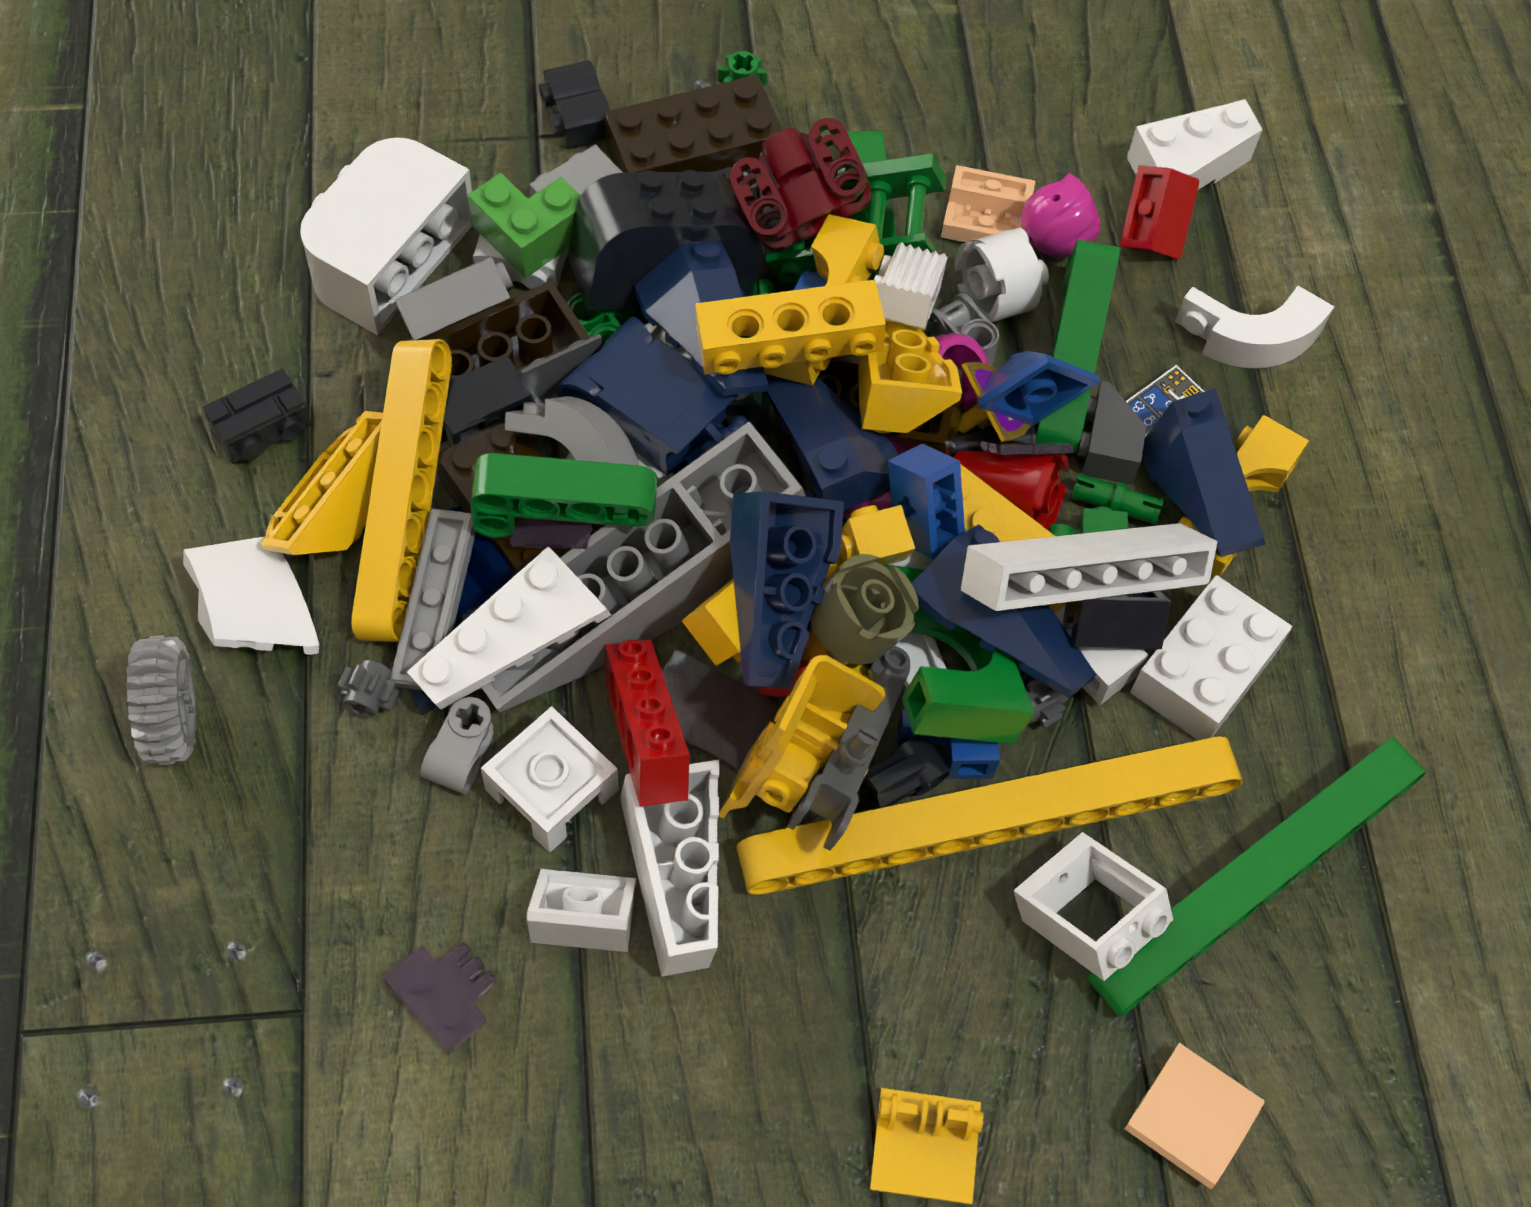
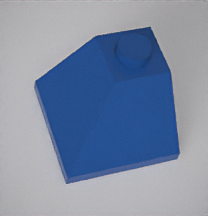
(1034, 386)

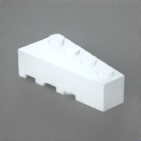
(677, 869)

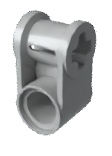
(965, 318)
(457, 752)

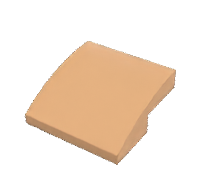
(984, 204)
(1195, 1116)

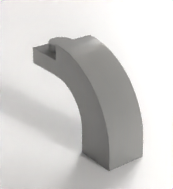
(578, 425)

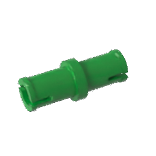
(1117, 498)

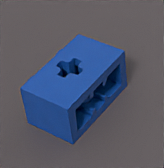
(930, 495)

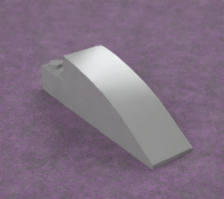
(654, 571)

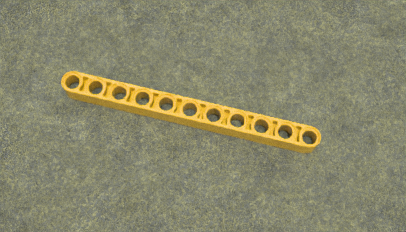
(990, 815)

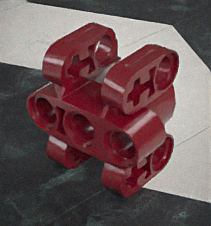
(800, 182)

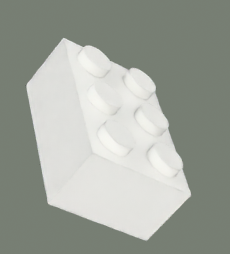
(1210, 659)

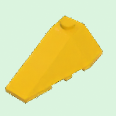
(905, 381)

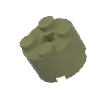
(864, 610)

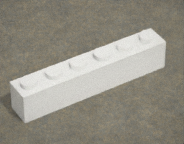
(1087, 566)

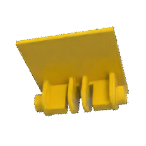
(926, 1146)

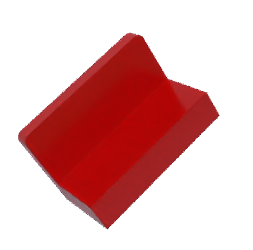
(1159, 211)

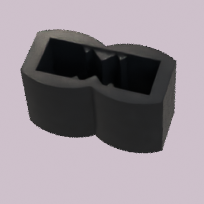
(575, 103)

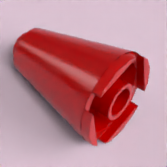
(1023, 479)

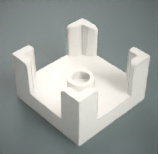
(550, 776)

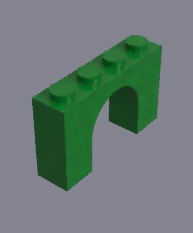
(966, 704)

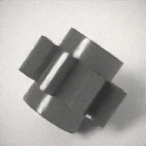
(367, 688)
(1045, 700)

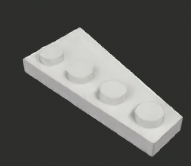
(524, 616)

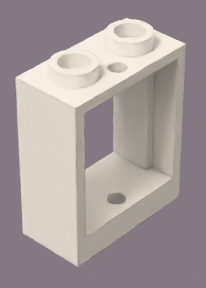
(1081, 864)

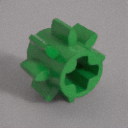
(741, 65)

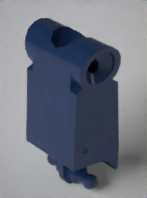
(652, 396)

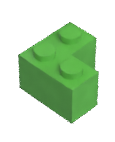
(524, 228)

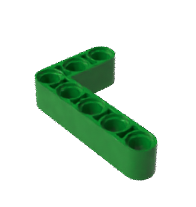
(1080, 330)

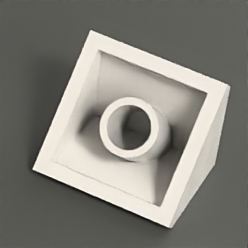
(581, 910)

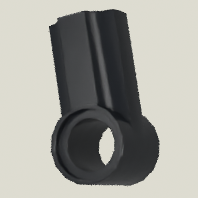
(909, 770)

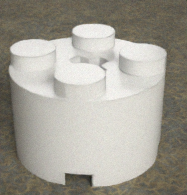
(1001, 274)

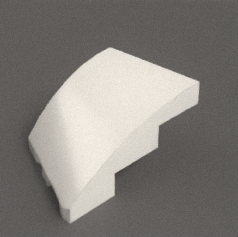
(249, 597)

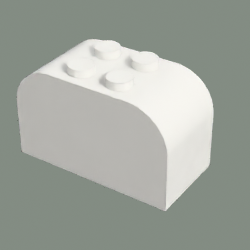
(384, 228)

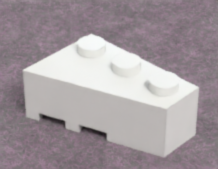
(1198, 143)

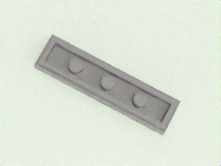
(434, 590)

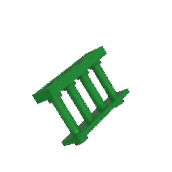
(887, 180)

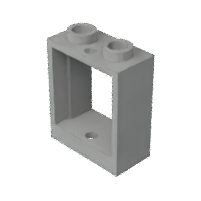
(454, 297)

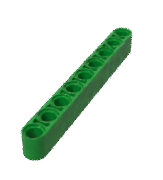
(1263, 872)

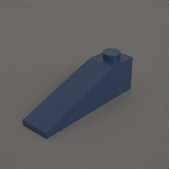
(669, 298)
(830, 442)
(1200, 471)
(779, 567)
(1025, 633)

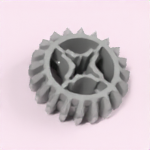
(161, 700)

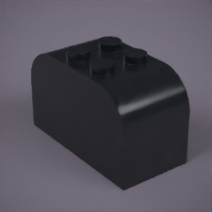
(639, 218)

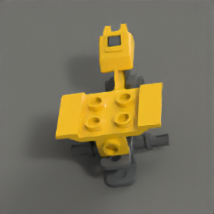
(822, 730)

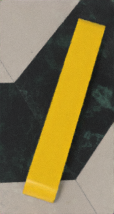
(401, 487)

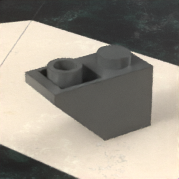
(1114, 438)

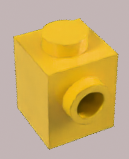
(878, 534)

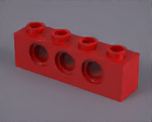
(646, 723)

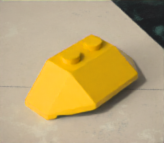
(332, 497)

